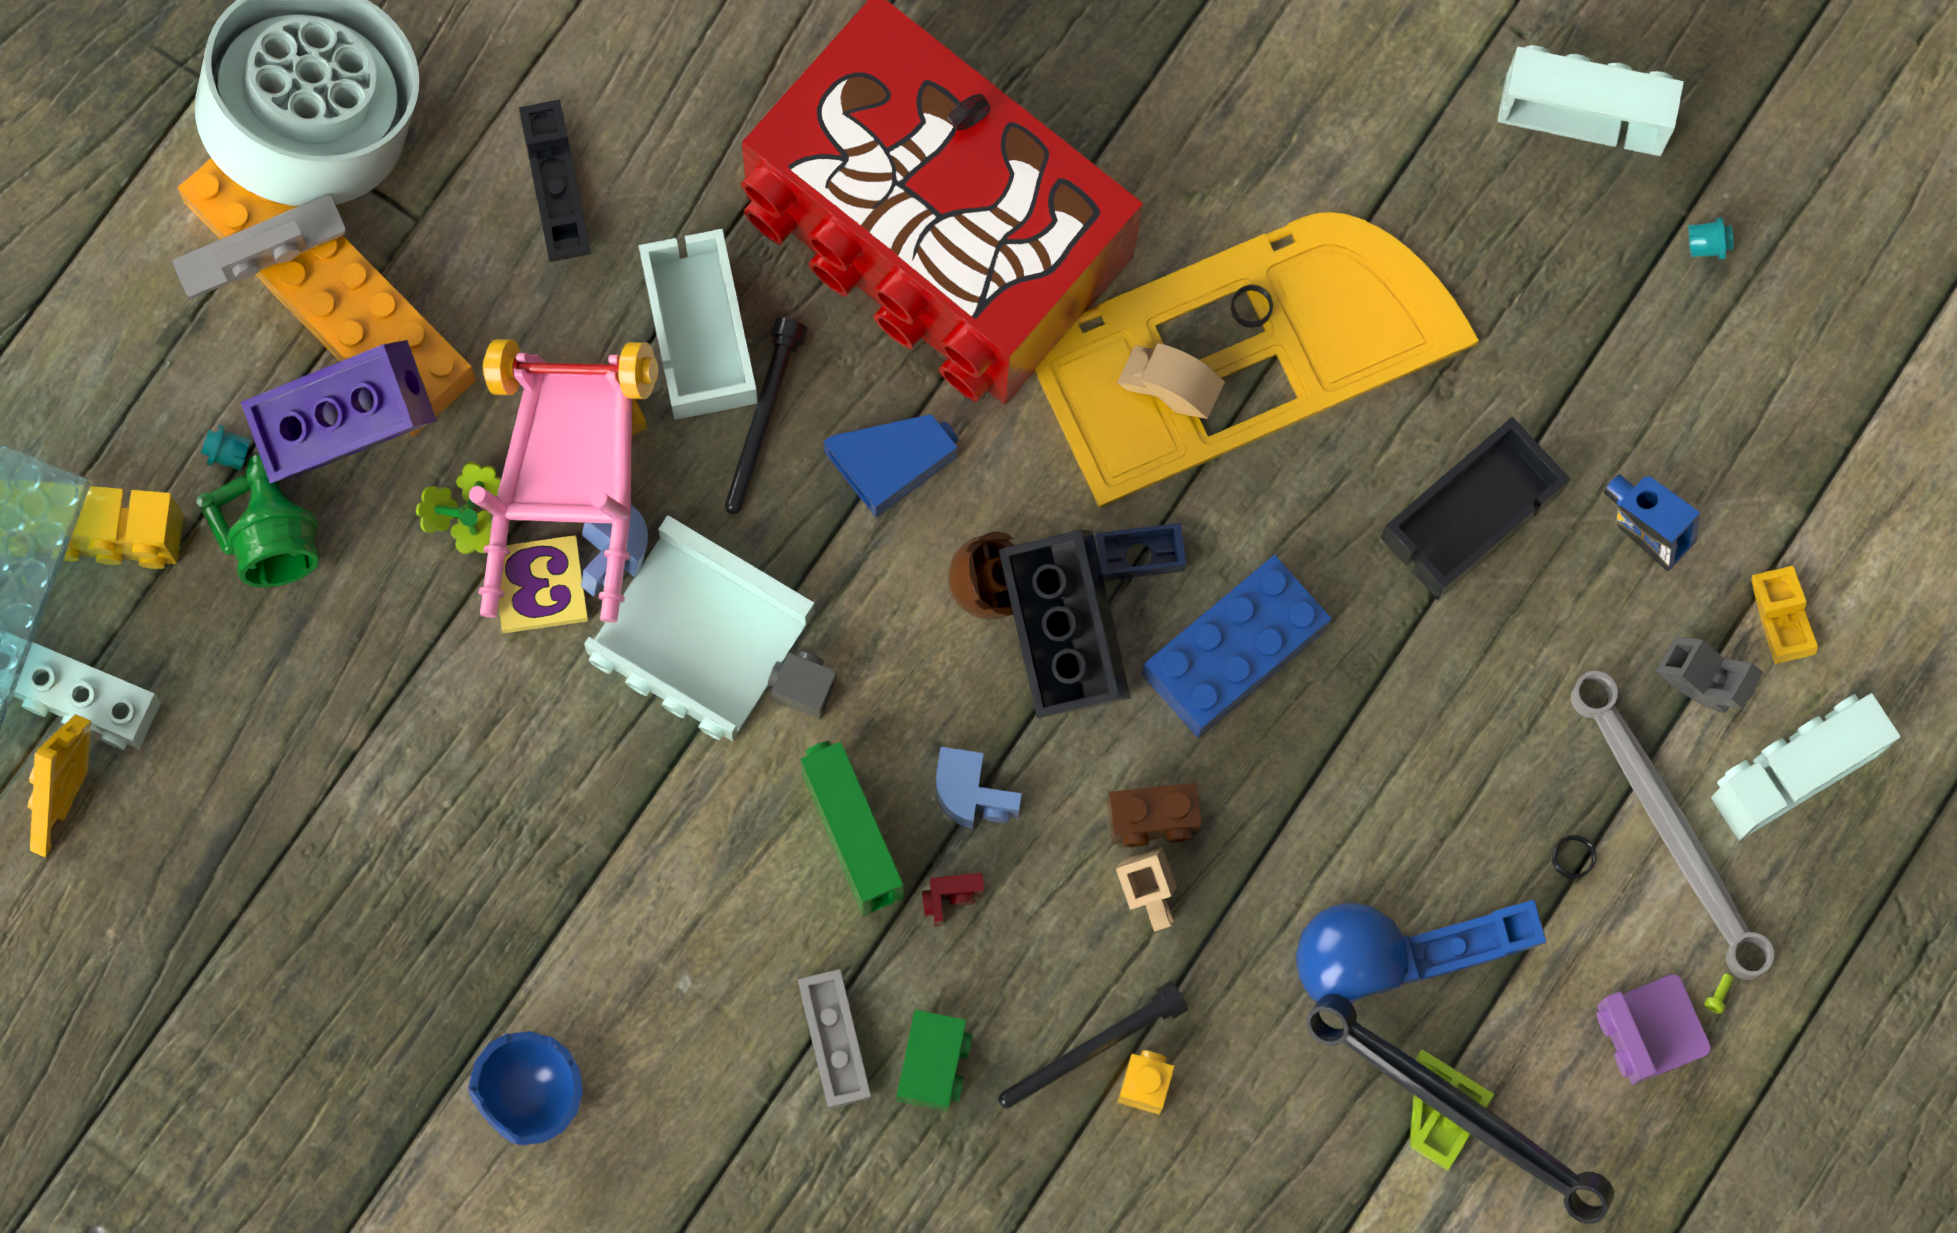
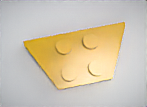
(56, 779)

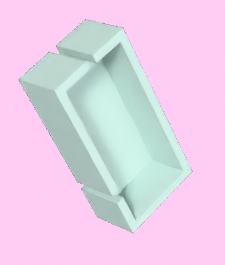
(1590, 99)
(698, 325)
(1805, 766)

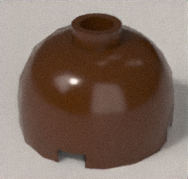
(979, 578)

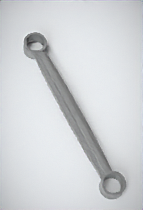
(1672, 825)

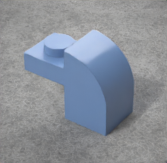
(599, 535)
(960, 791)

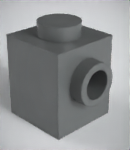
(802, 683)

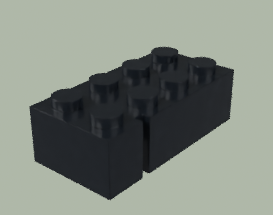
(1475, 508)

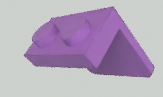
(1653, 1029)

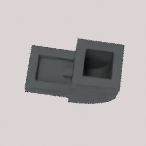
(1706, 676)

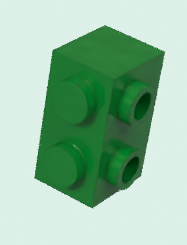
(932, 1061)

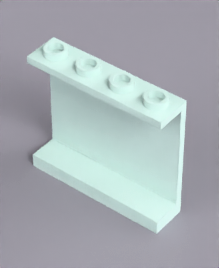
(701, 630)

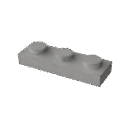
(834, 1039)

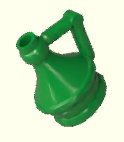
(271, 537)

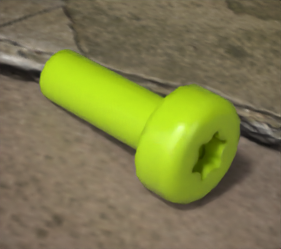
(1715, 1003)

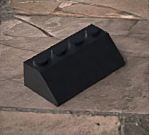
(1064, 623)

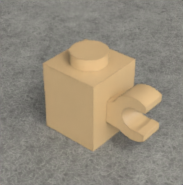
(1148, 882)

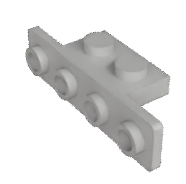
(259, 247)

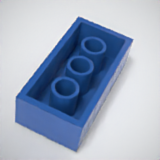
(1236, 646)

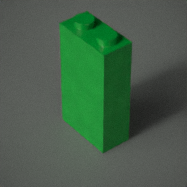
(851, 827)

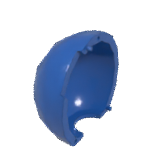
(1351, 953)
(526, 1087)

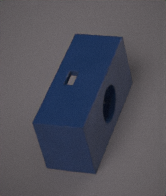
(1163, 541)

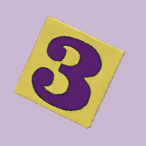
(542, 585)

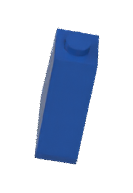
(892, 458)

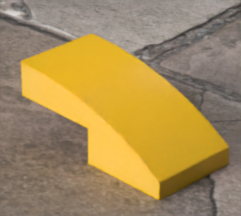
(1784, 615)

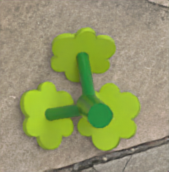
(439, 508)

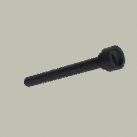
(787, 337)
(1164, 1004)

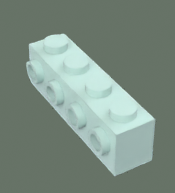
(71, 688)

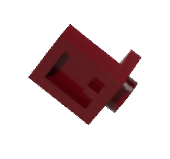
(957, 889)

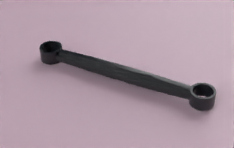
(1460, 1109)

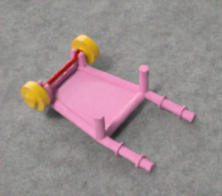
(565, 453)

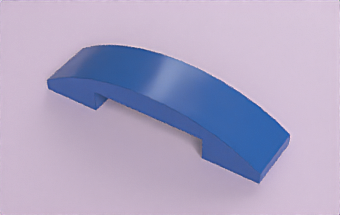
(1473, 942)

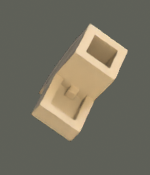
(1174, 377)

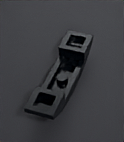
(554, 181)

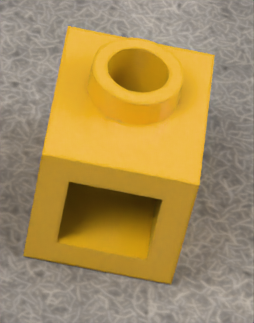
(1146, 1082)

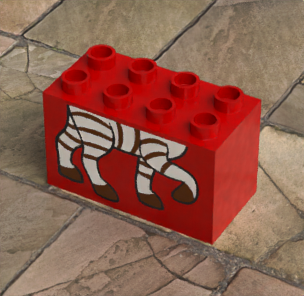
(960, 236)

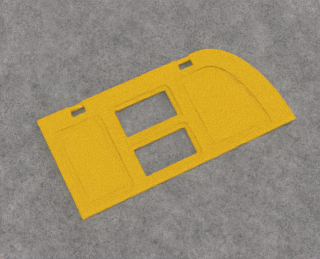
(1343, 321)

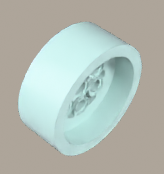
(260, 134)

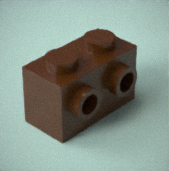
(1154, 814)

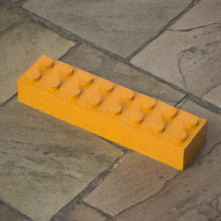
(333, 289)

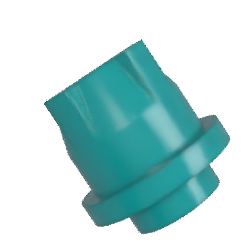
(1710, 239)
(225, 448)

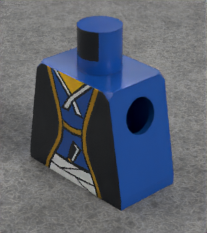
(1654, 518)

